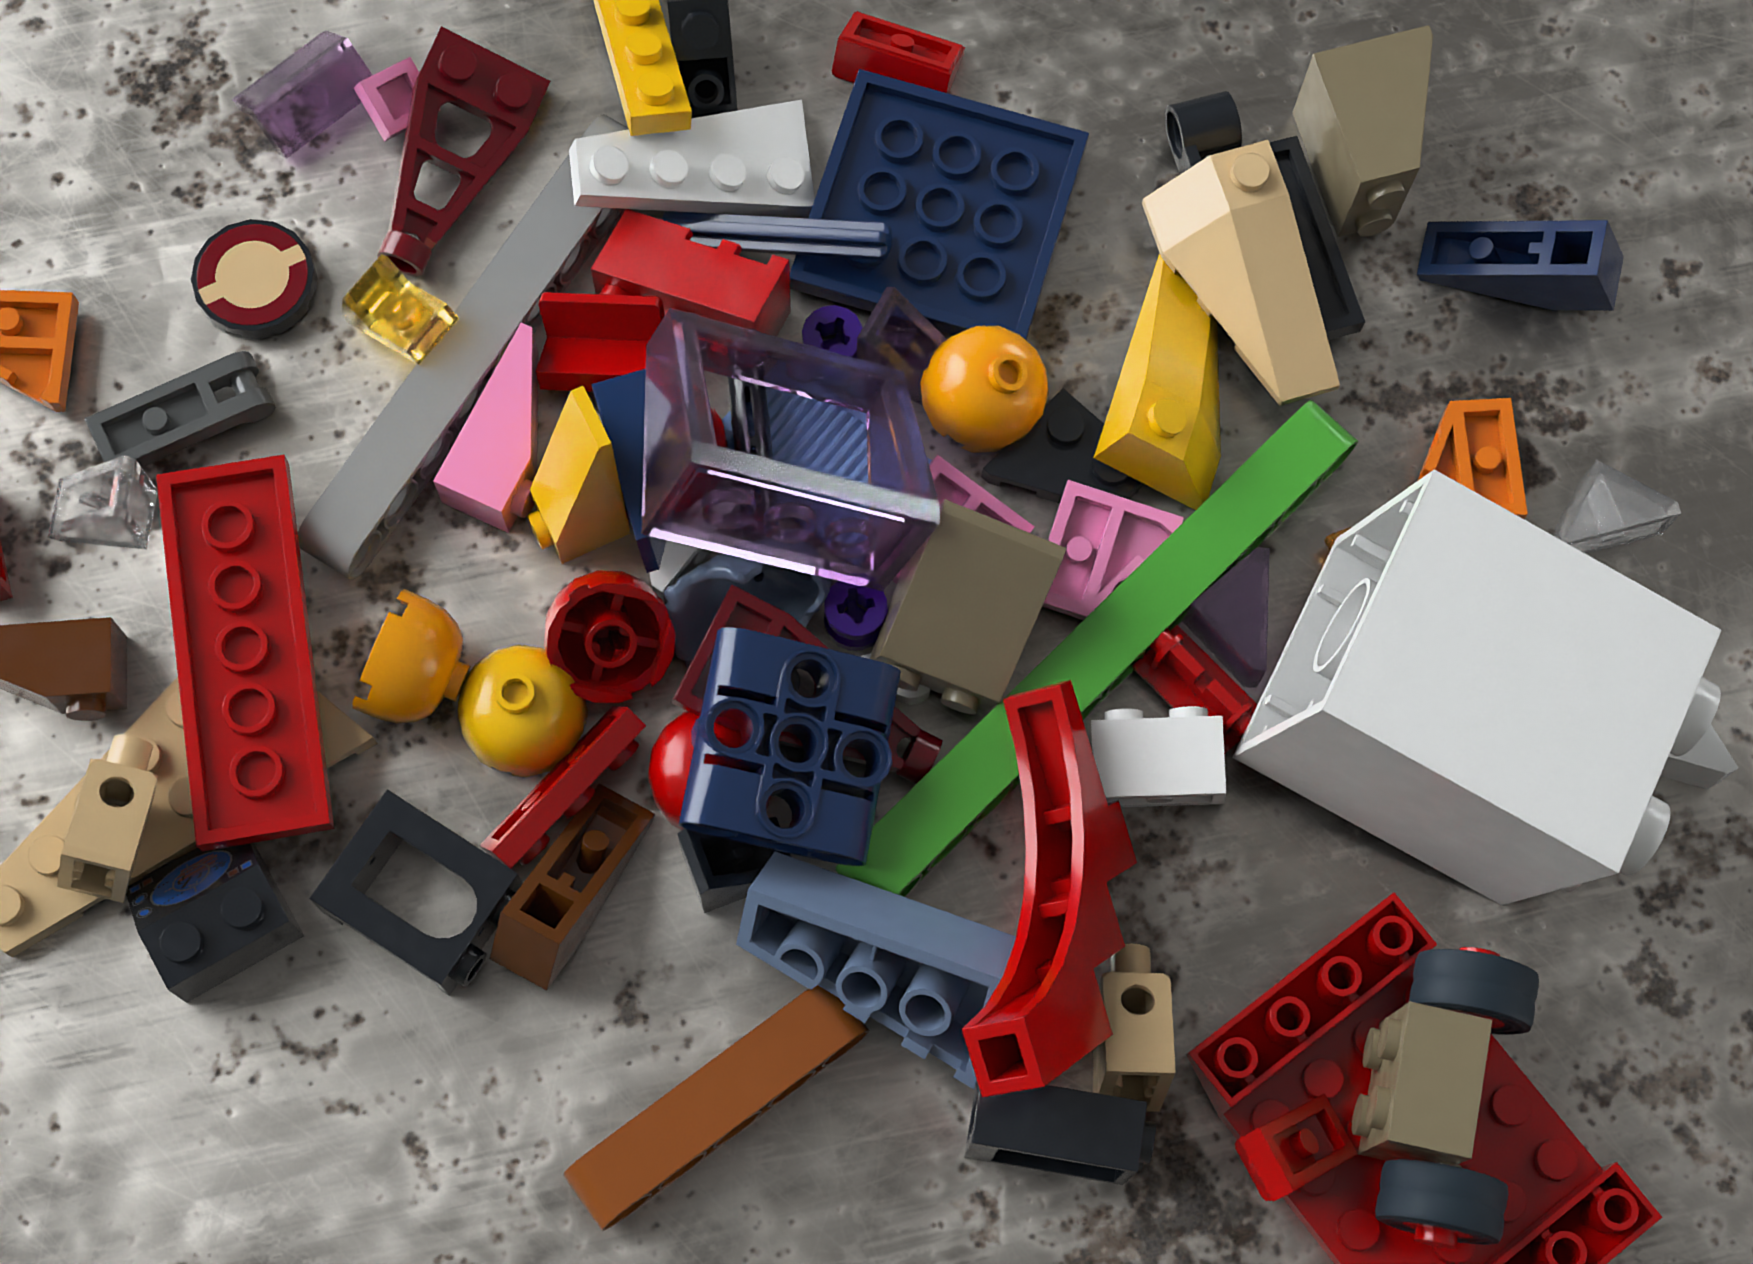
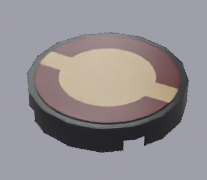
(254, 279)

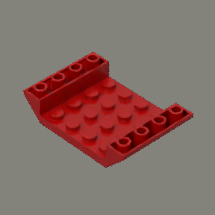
(1311, 1041)

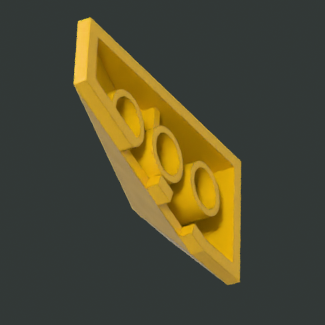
(1167, 396)

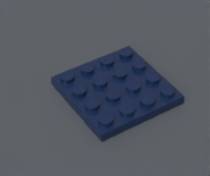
(967, 200)

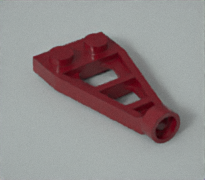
(482, 85)
(749, 612)

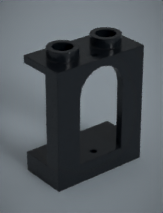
(439, 959)

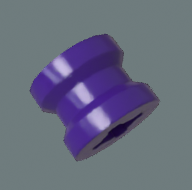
(833, 320)
(854, 628)

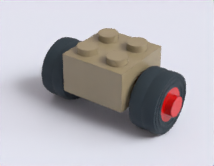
(1429, 1091)

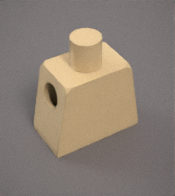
(105, 838)
(1140, 1053)

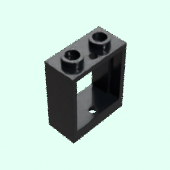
(1062, 1133)

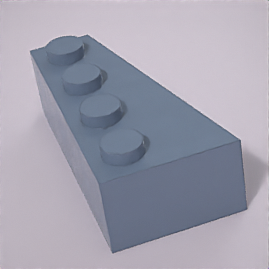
(877, 953)

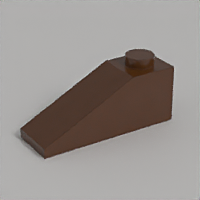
(66, 665)
(569, 887)

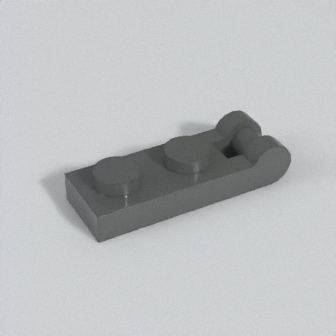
(182, 411)

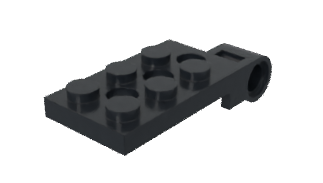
(1214, 126)

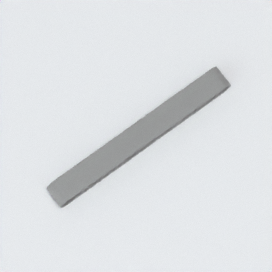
(439, 394)

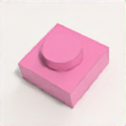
(389, 97)

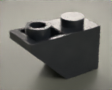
(704, 54)

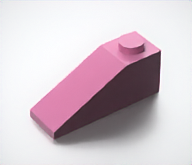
(497, 448)

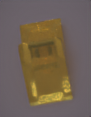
(397, 311)

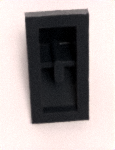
(722, 867)

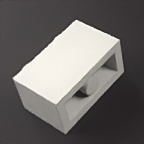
(1160, 758)

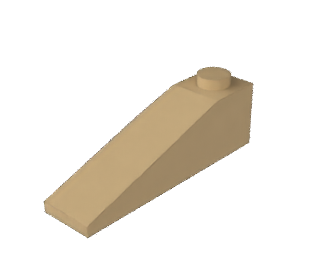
(1242, 254)

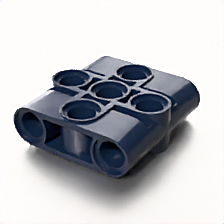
(754, 689)

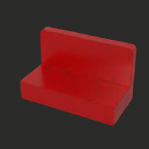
(594, 337)

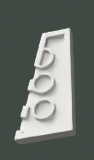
(723, 165)

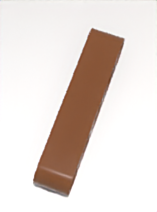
(713, 1105)

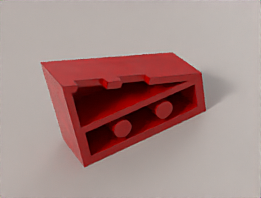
(661, 261)

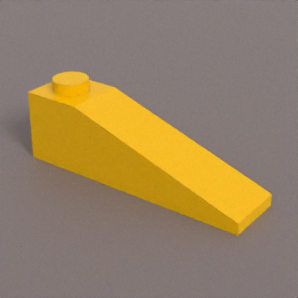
(578, 485)

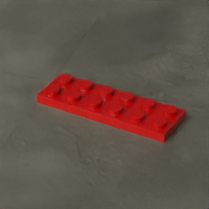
(243, 653)

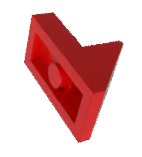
(1295, 1148)

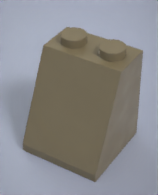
(1366, 126)
(967, 608)

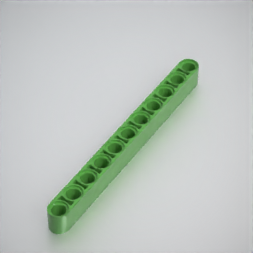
(1107, 644)

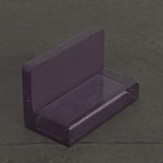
(305, 92)

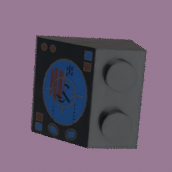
(210, 917)

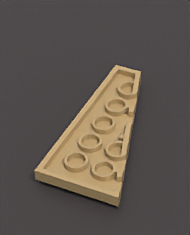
(29, 893)

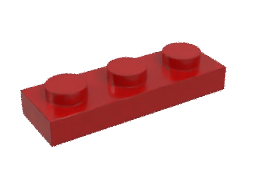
(564, 788)

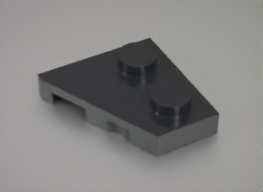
(1058, 451)

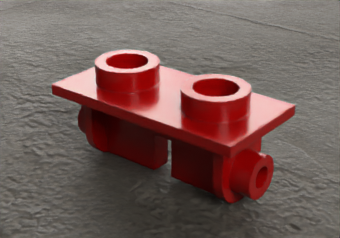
(1190, 677)

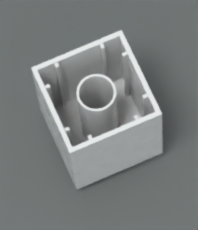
(1485, 696)

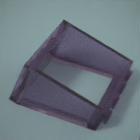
(770, 507)

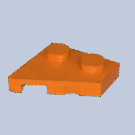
(38, 344)
(1480, 451)

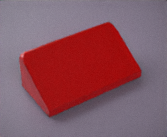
(895, 53)

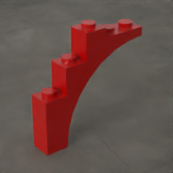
(1049, 999)

